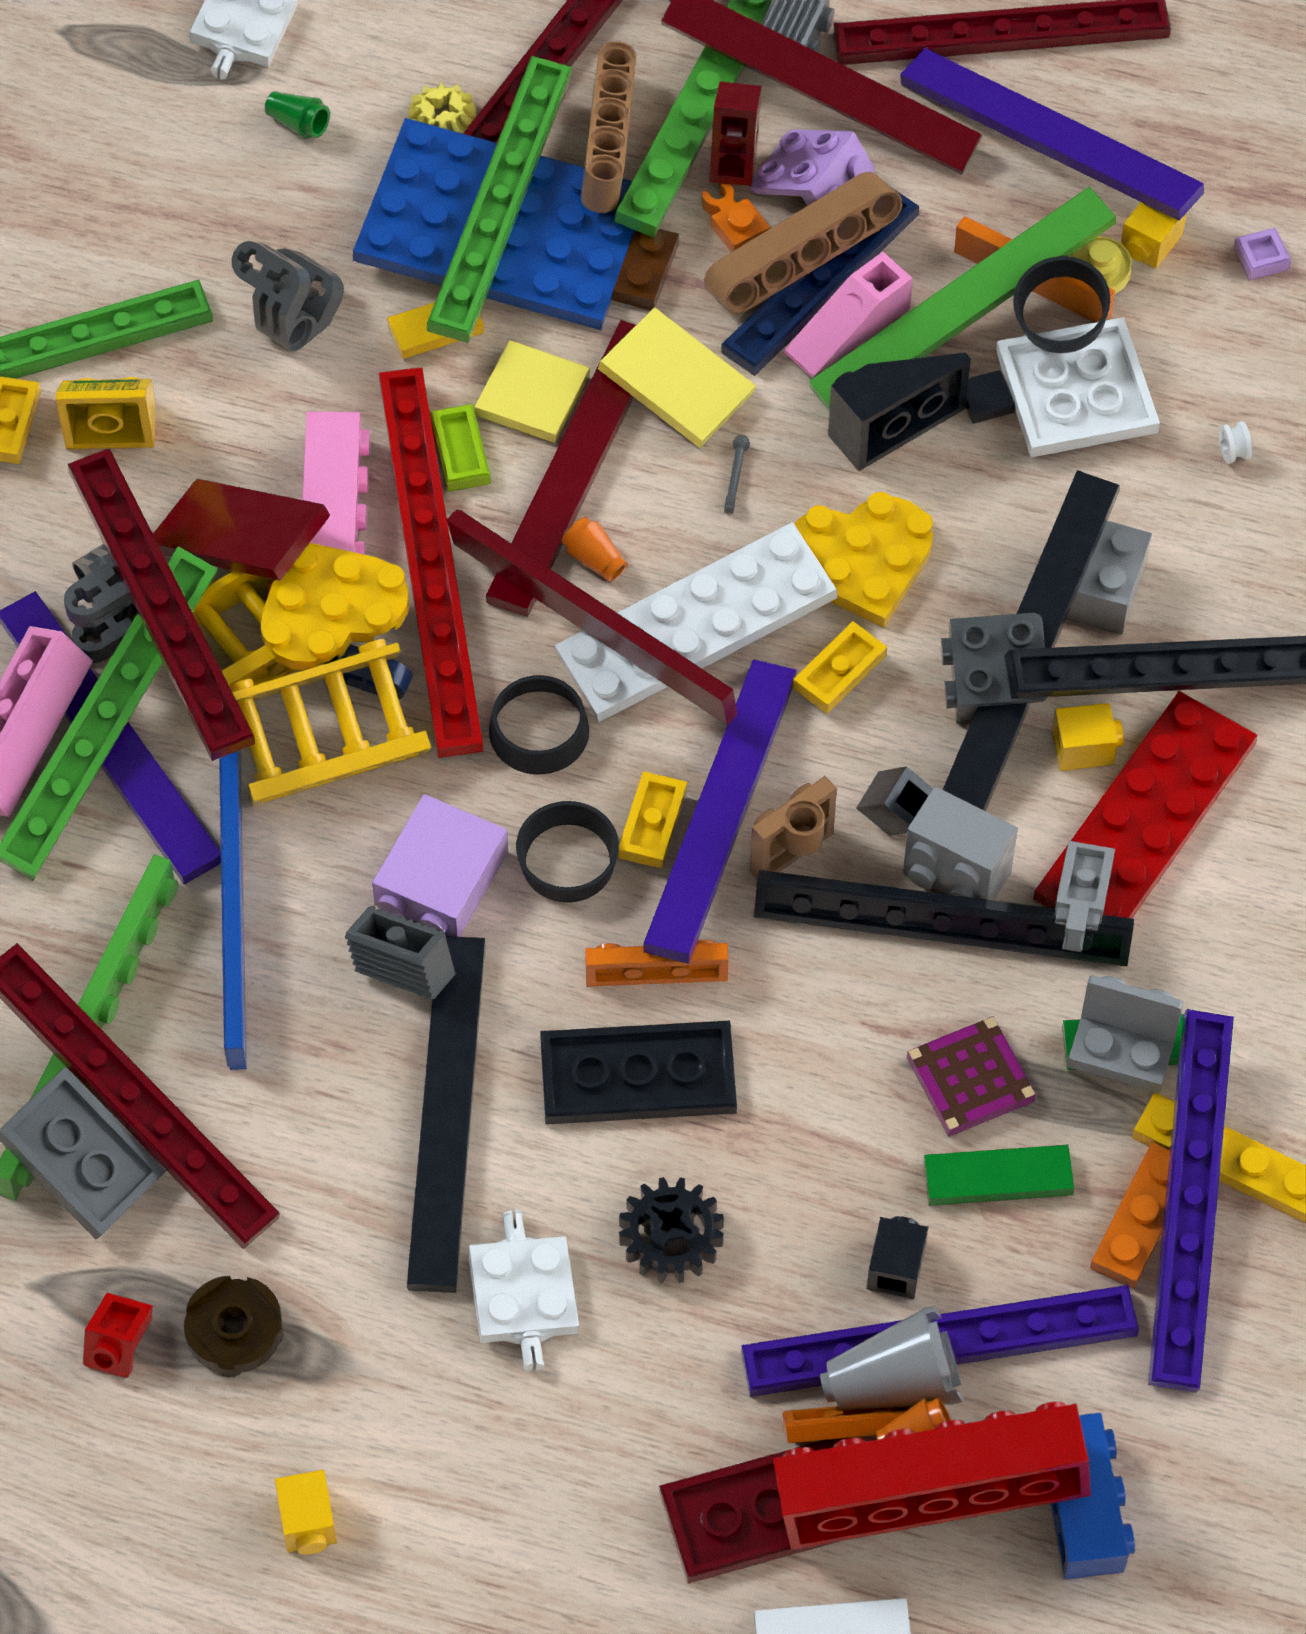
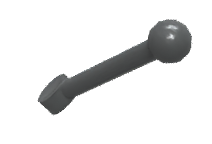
(740, 444)

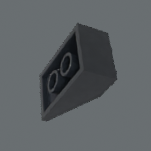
(894, 404)

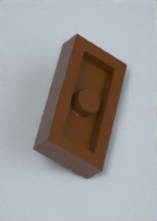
(645, 269)

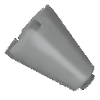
(896, 1367)

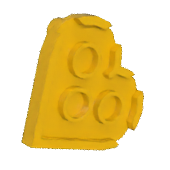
(871, 552)
(329, 603)

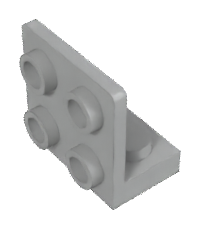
(1126, 1032)

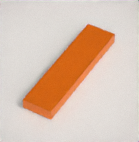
(978, 242)

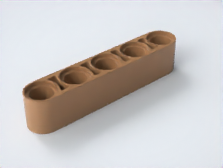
(608, 127)
(802, 242)

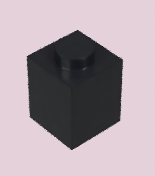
(894, 799)
(897, 1256)

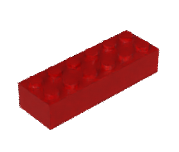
(933, 1475)

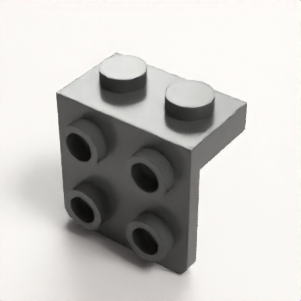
(978, 662)

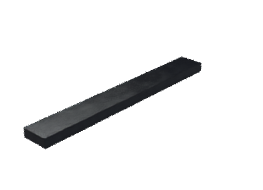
(1051, 596)
(1156, 667)
(934, 917)
(446, 1122)

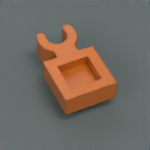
(733, 221)

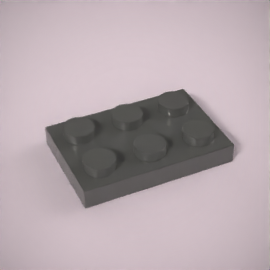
(80, 1153)

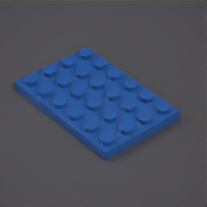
(558, 253)

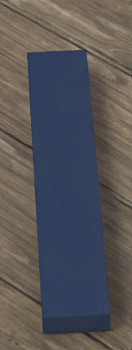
(794, 306)

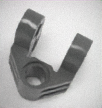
(288, 305)
(105, 590)

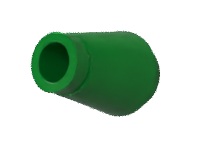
(299, 113)

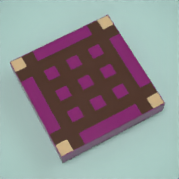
(971, 1076)

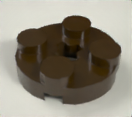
(231, 1352)

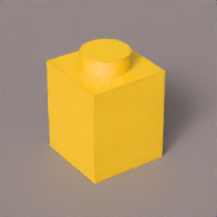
(1151, 234)
(1086, 736)
(306, 1512)

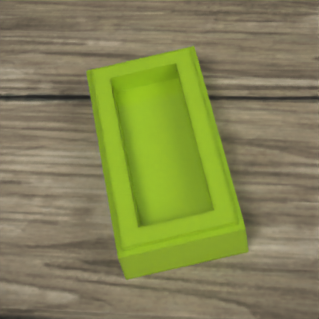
(460, 447)

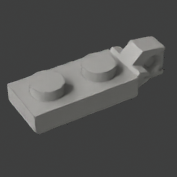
(1082, 891)

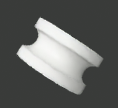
(1235, 442)

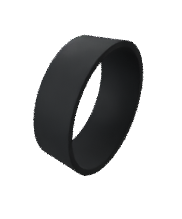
(1061, 267)
(542, 760)
(567, 814)

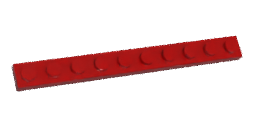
(430, 563)

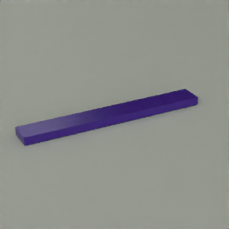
(1052, 134)
(132, 767)
(719, 813)
(1191, 1201)
(973, 1334)

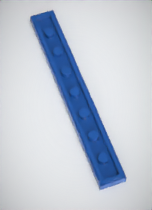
(232, 911)

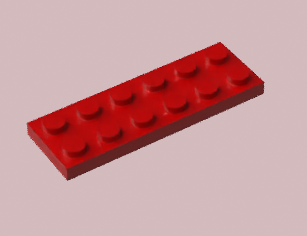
(1158, 801)

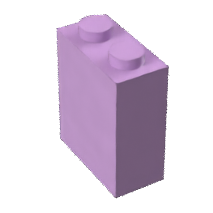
(440, 866)

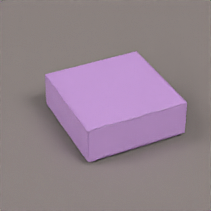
(1262, 253)

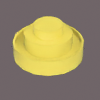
(1109, 259)

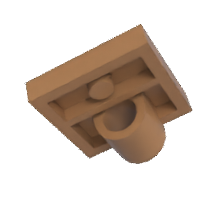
(794, 828)

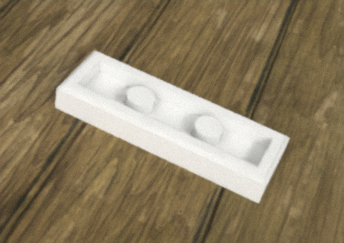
(843, 1618)

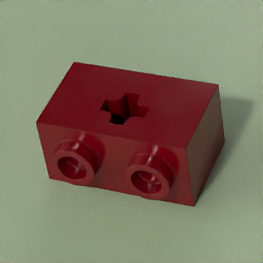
(735, 133)

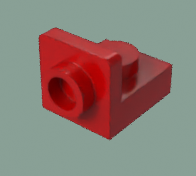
(115, 1334)

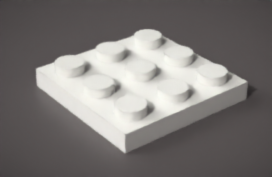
(1078, 395)

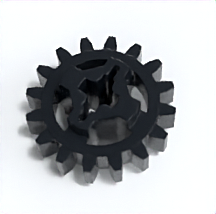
(677, 1249)

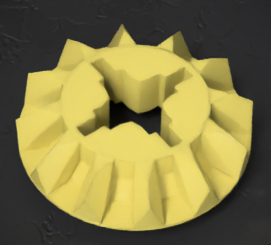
(460, 106)

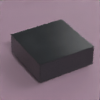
(988, 397)

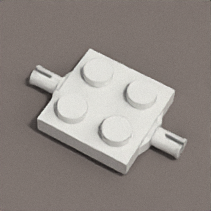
(241, 30)
(523, 1290)

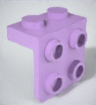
(811, 164)

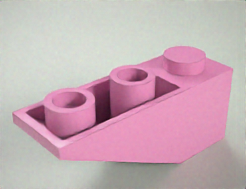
(852, 315)

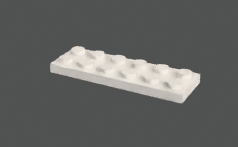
(704, 617)

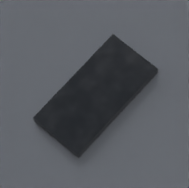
(638, 1072)

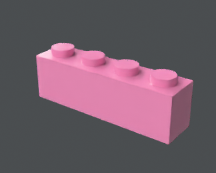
(336, 476)
(32, 705)

